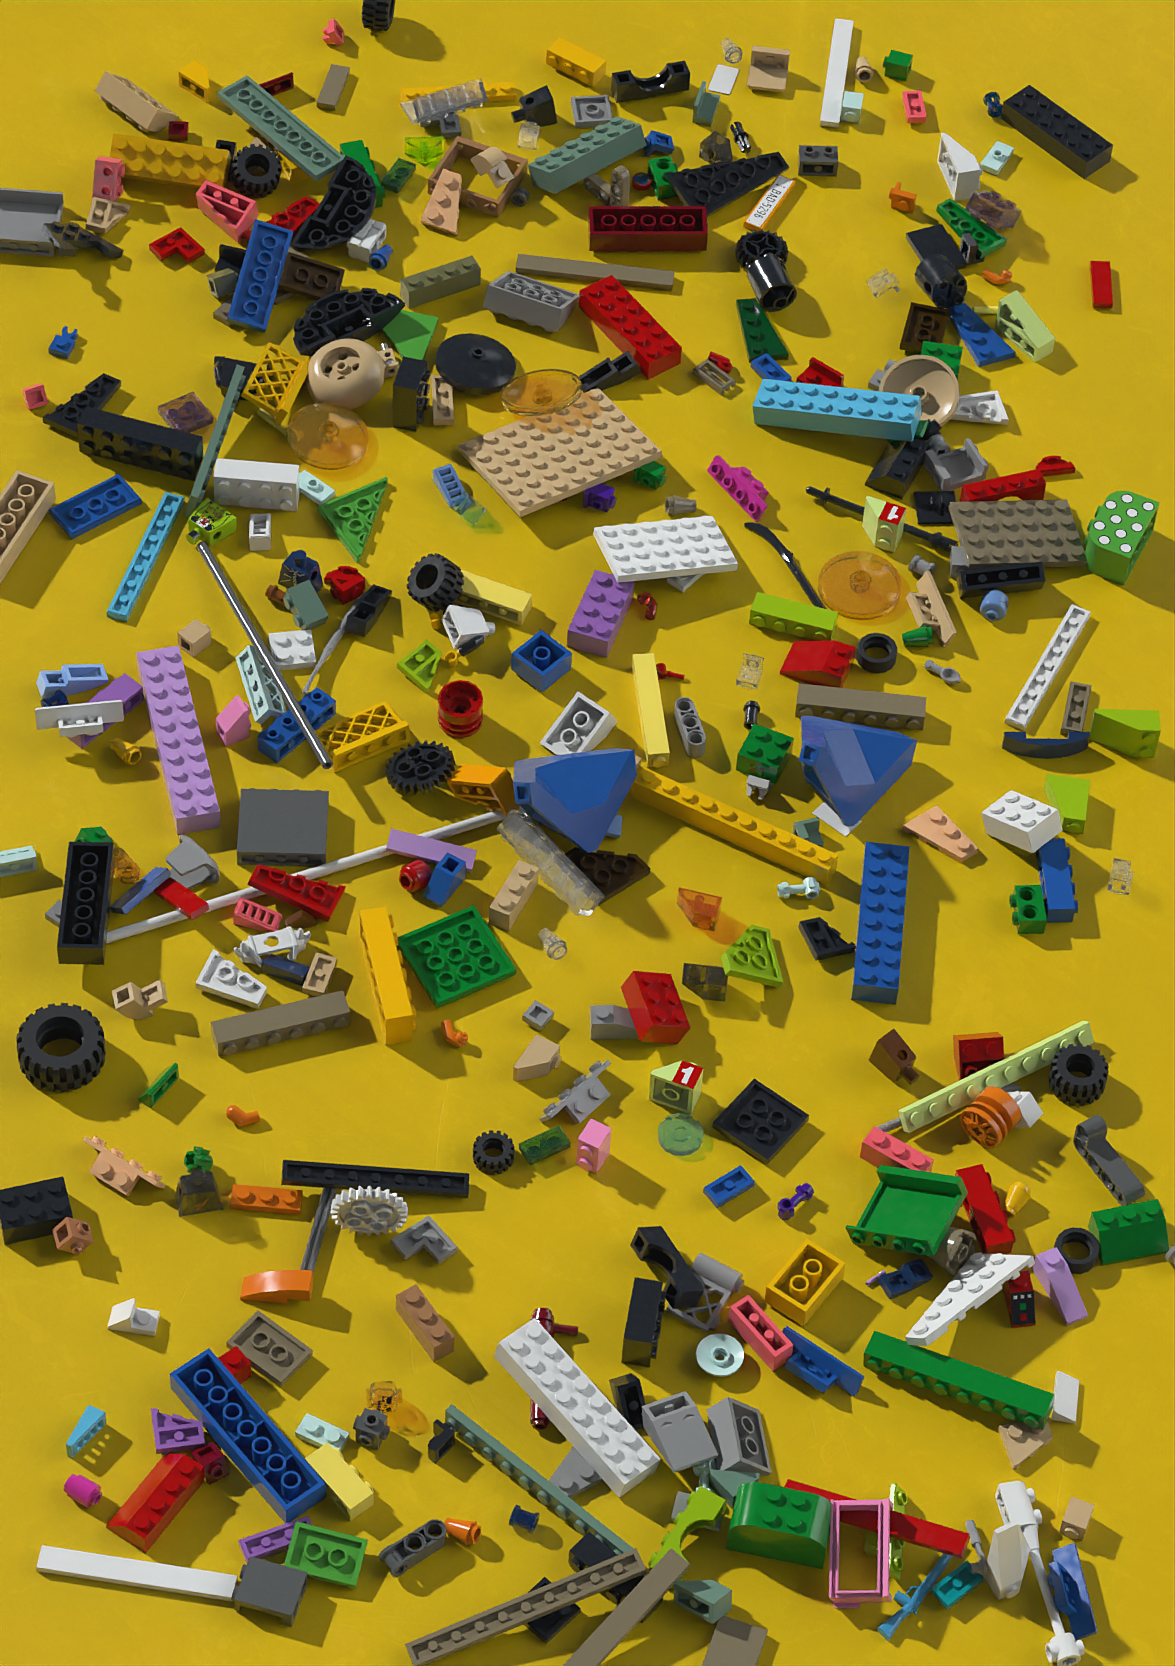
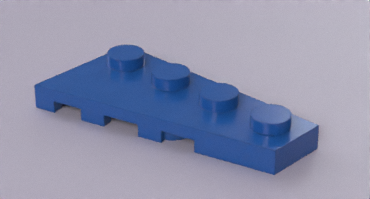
(978, 337)

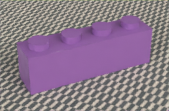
(122, 689)

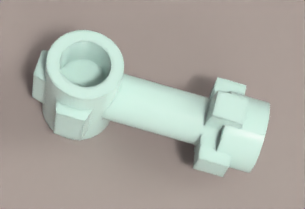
(809, 887)
(703, 1471)

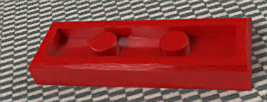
(1101, 284)
(181, 898)

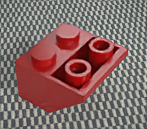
(977, 1052)

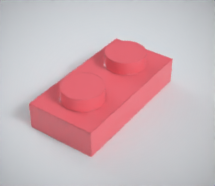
(914, 106)

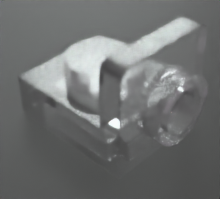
(750, 671)

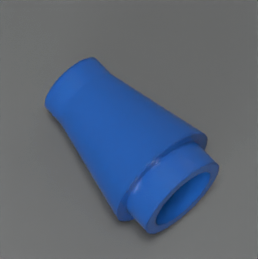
(380, 258)

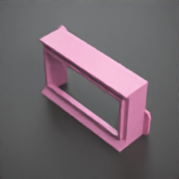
(852, 1599)

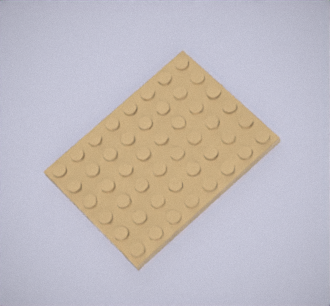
(559, 452)

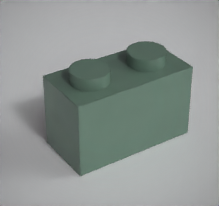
(305, 606)

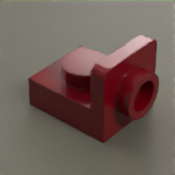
(213, 1462)

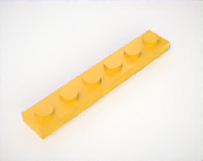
(495, 91)

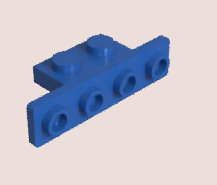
(819, 1366)
(1071, 1591)

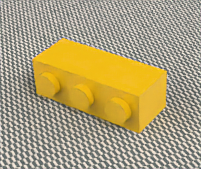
(576, 62)

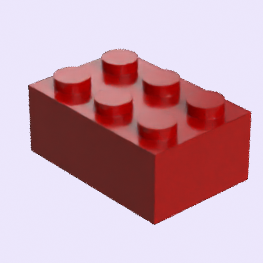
(655, 1007)

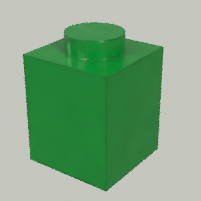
(898, 65)

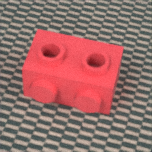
(108, 178)

